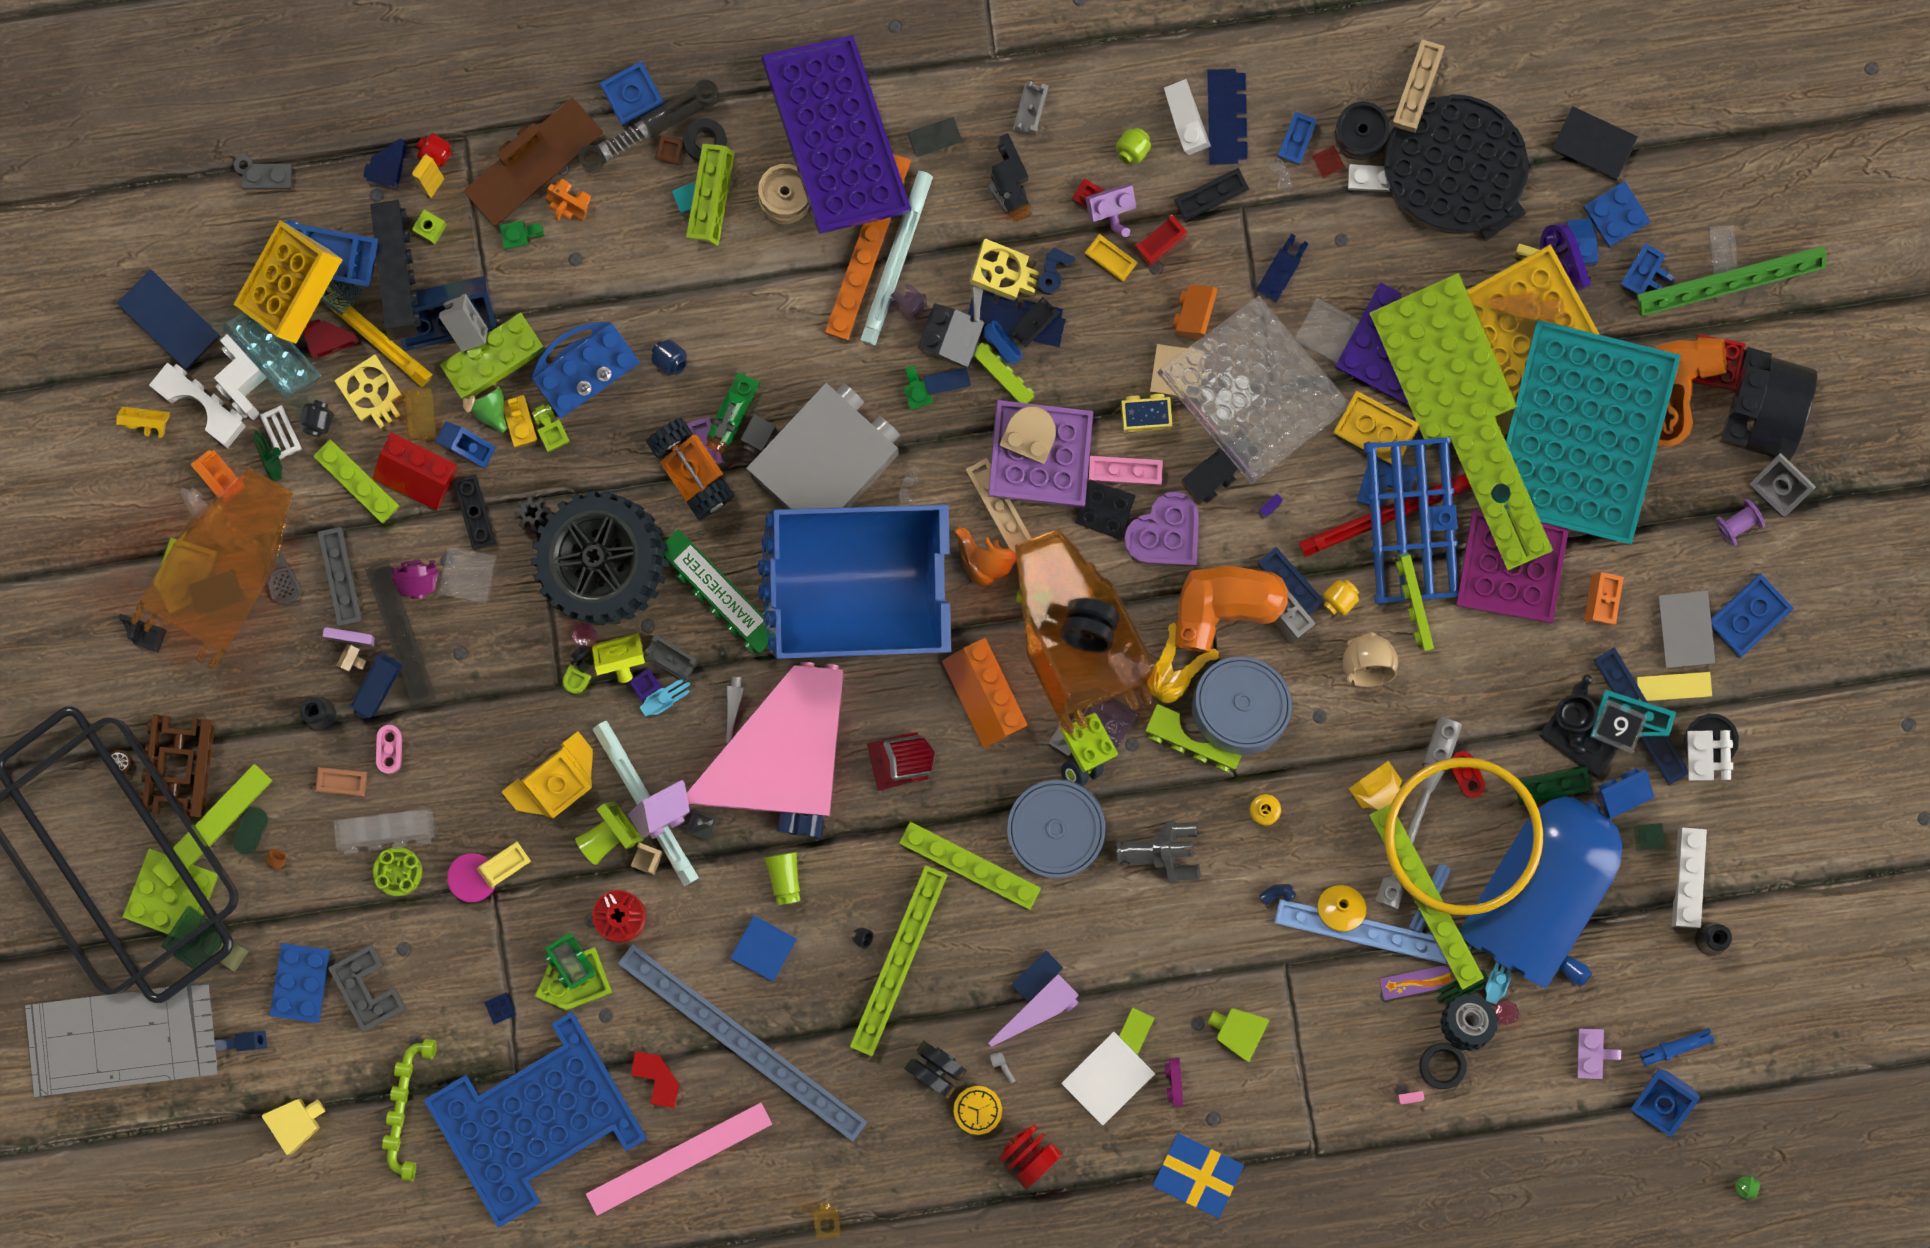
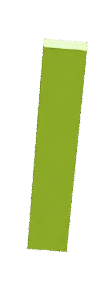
(215, 822)

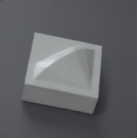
(1058, 742)

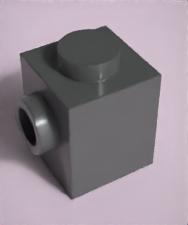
(758, 435)

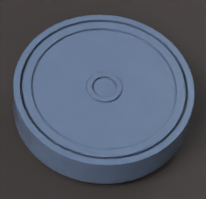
(1242, 705)
(1056, 828)

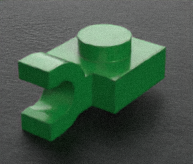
(516, 234)
(916, 392)

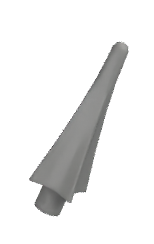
(976, 296)
(734, 696)

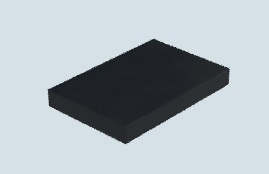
(1594, 143)
(1597, 753)

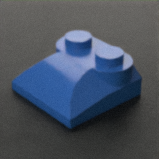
(1665, 1102)

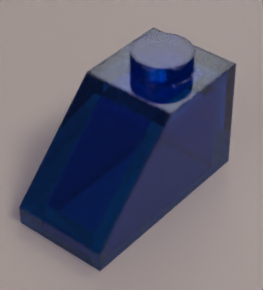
(386, 166)

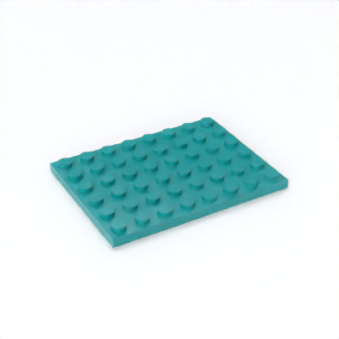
(1588, 428)

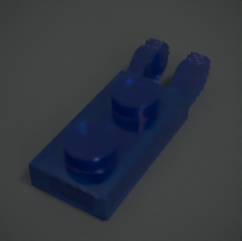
(1281, 270)

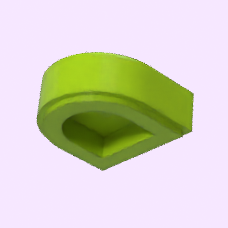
(575, 681)

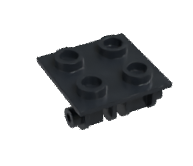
(1105, 509)

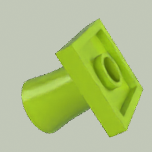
(608, 834)

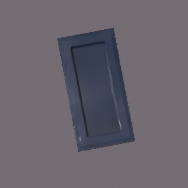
(1037, 976)

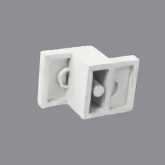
(239, 378)

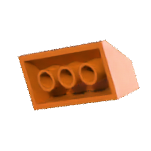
(984, 693)

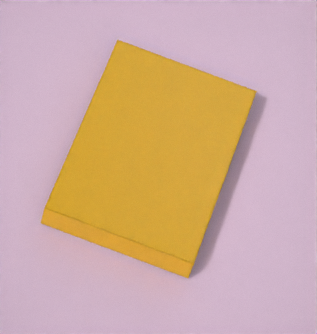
(1374, 422)

